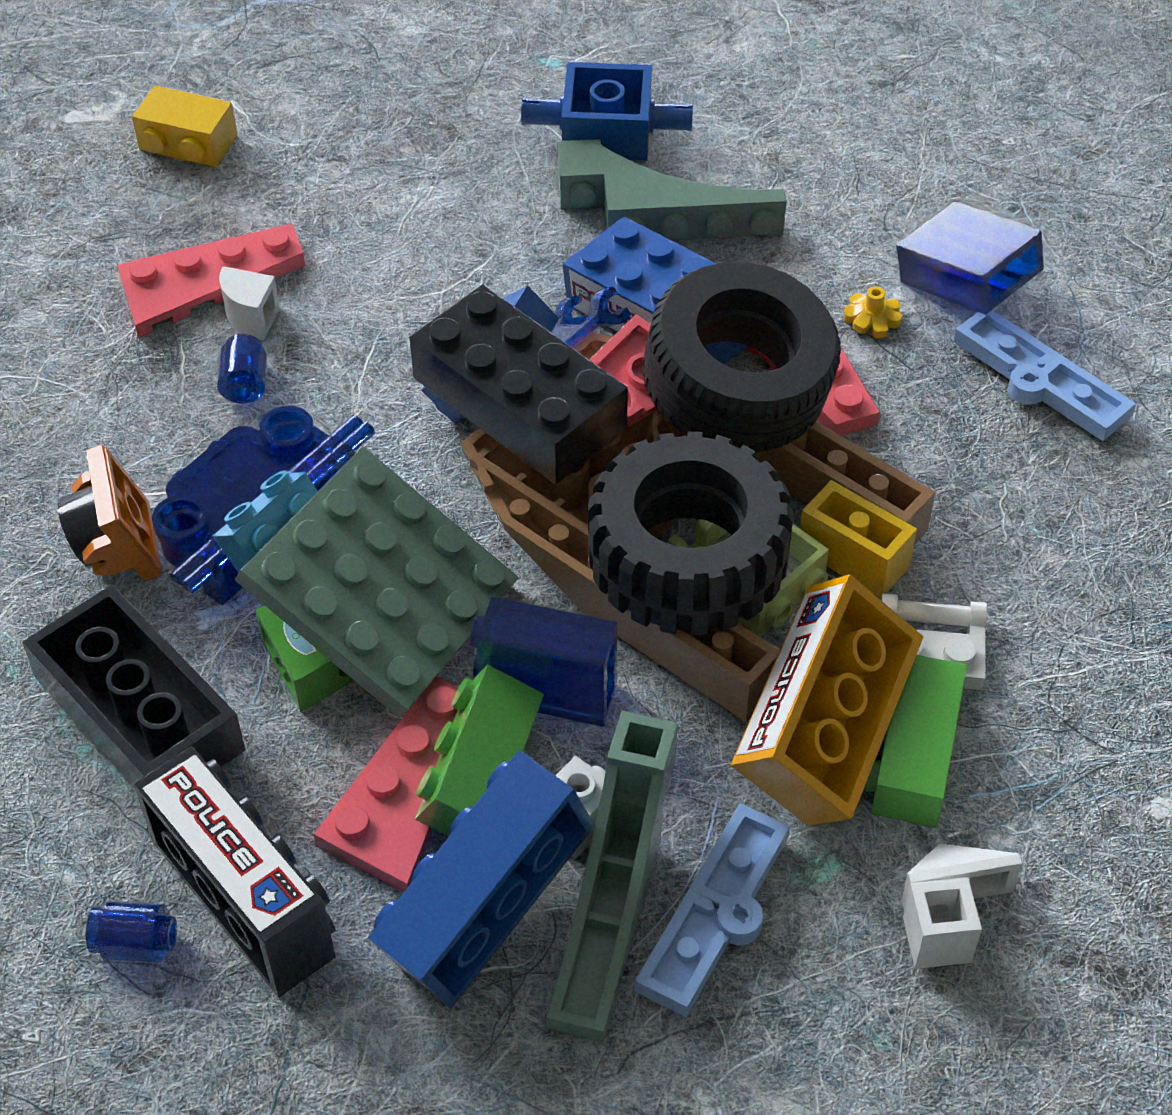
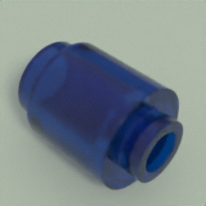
(242, 369)
(131, 931)

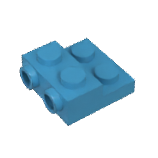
(255, 523)

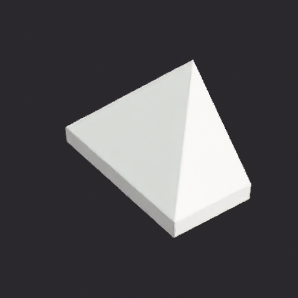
(988, 870)

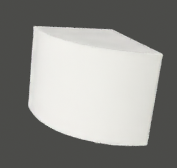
(249, 301)

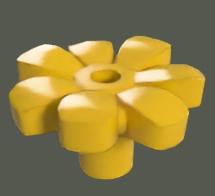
(873, 312)

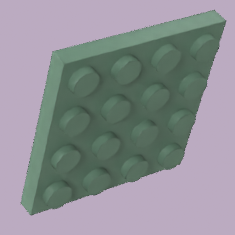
(377, 580)

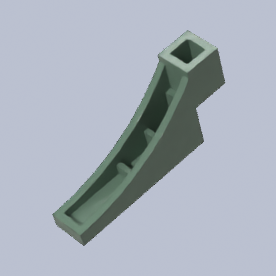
(663, 203)
(615, 875)

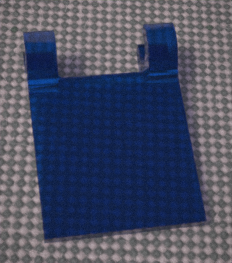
(574, 330)

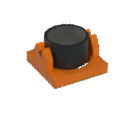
(109, 520)

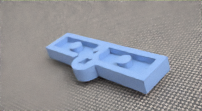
(1044, 375)
(714, 911)

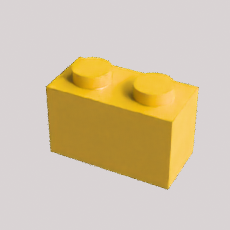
(185, 126)
(859, 537)

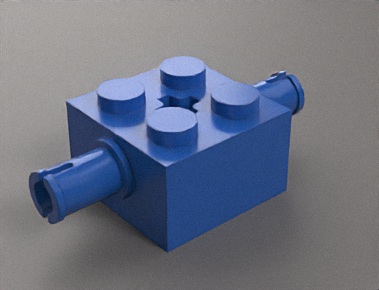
(608, 105)

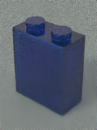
(970, 257)
(553, 652)

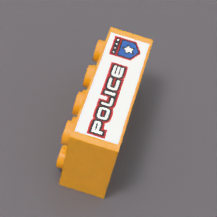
(828, 701)

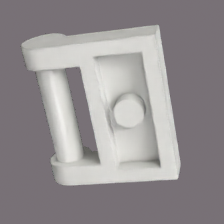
(948, 646)

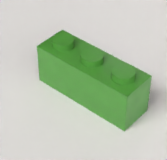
(487, 730)
(919, 744)

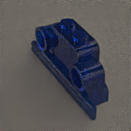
(233, 474)

